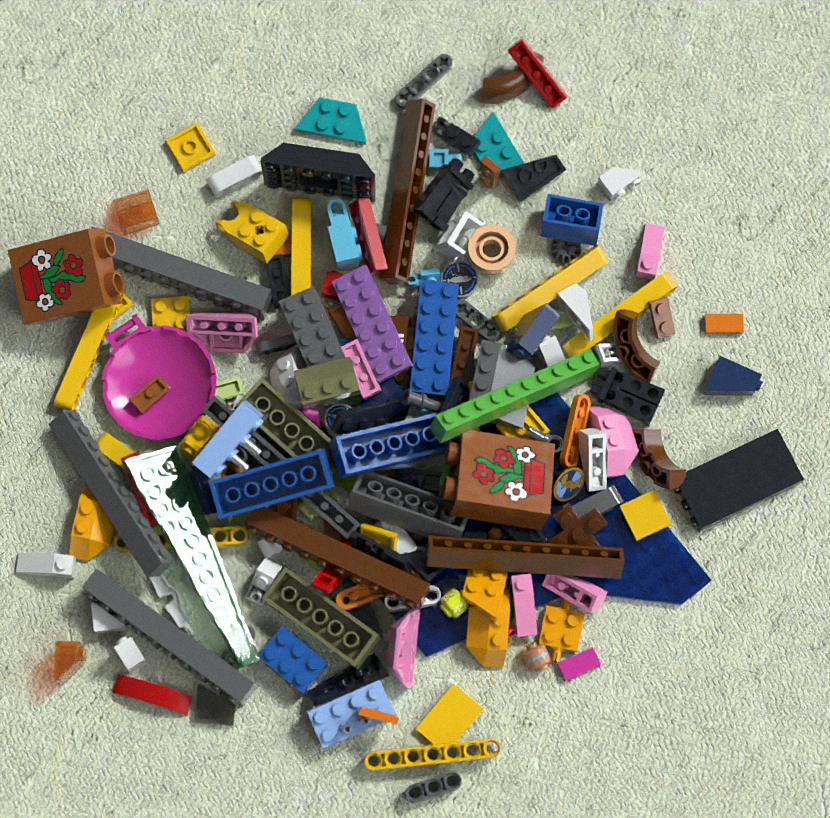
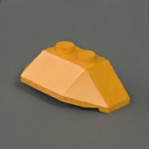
(91, 528)
(489, 638)

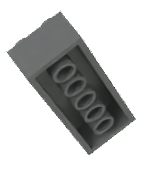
(312, 331)
(404, 506)

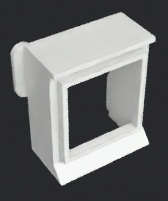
(449, 240)

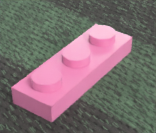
(366, 380)

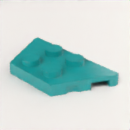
(333, 120)
(496, 144)

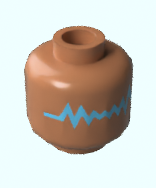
(536, 657)

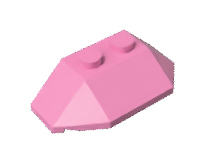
(223, 330)
(620, 440)
(402, 647)

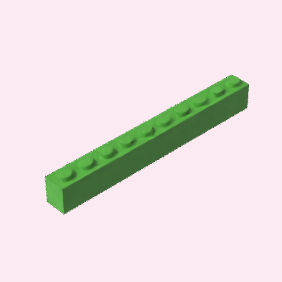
(514, 395)

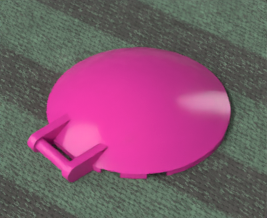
(177, 360)

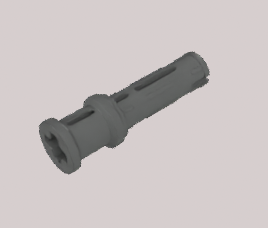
(420, 401)

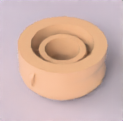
(491, 235)

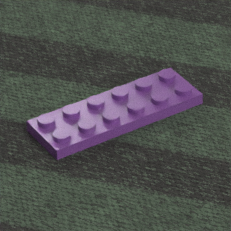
(372, 324)

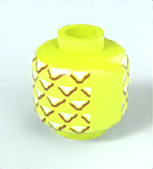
(453, 604)

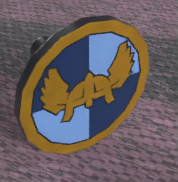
(567, 483)

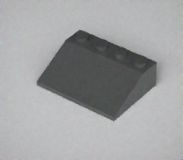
(496, 369)

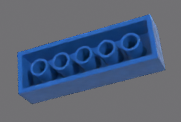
(433, 338)
(386, 446)
(271, 483)

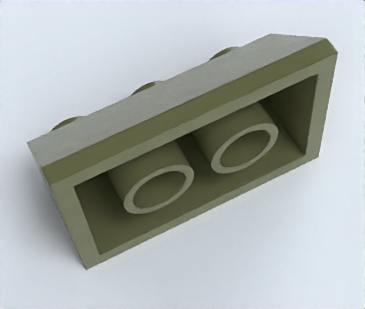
(327, 382)

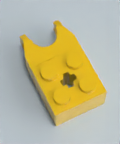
(254, 231)
(197, 438)

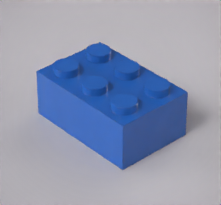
(571, 219)
(293, 660)

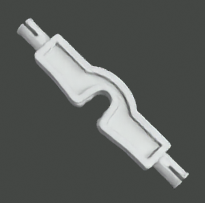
(174, 607)

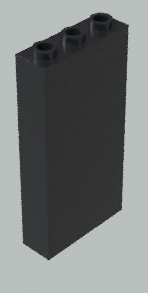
(738, 480)

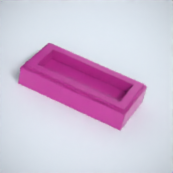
(579, 664)

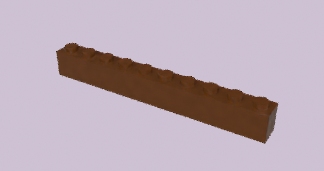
(407, 190)
(338, 557)
(524, 557)

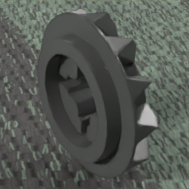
(561, 255)

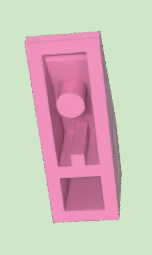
(650, 252)
(577, 591)
(523, 605)

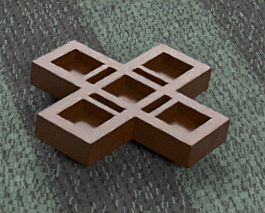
(577, 529)

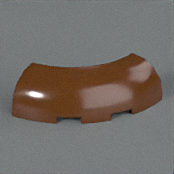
(506, 87)
(629, 347)
(655, 461)

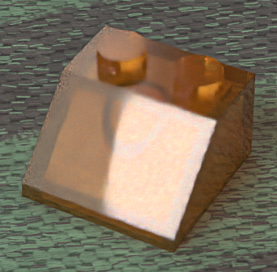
(136, 212)
(68, 660)

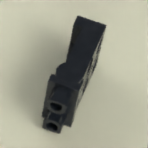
(444, 194)
(628, 394)

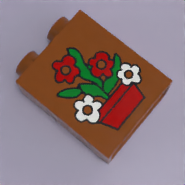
(66, 276)
(499, 479)

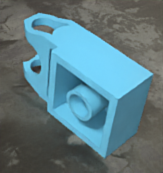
(342, 238)

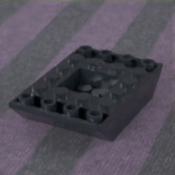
(318, 172)

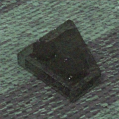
(213, 708)

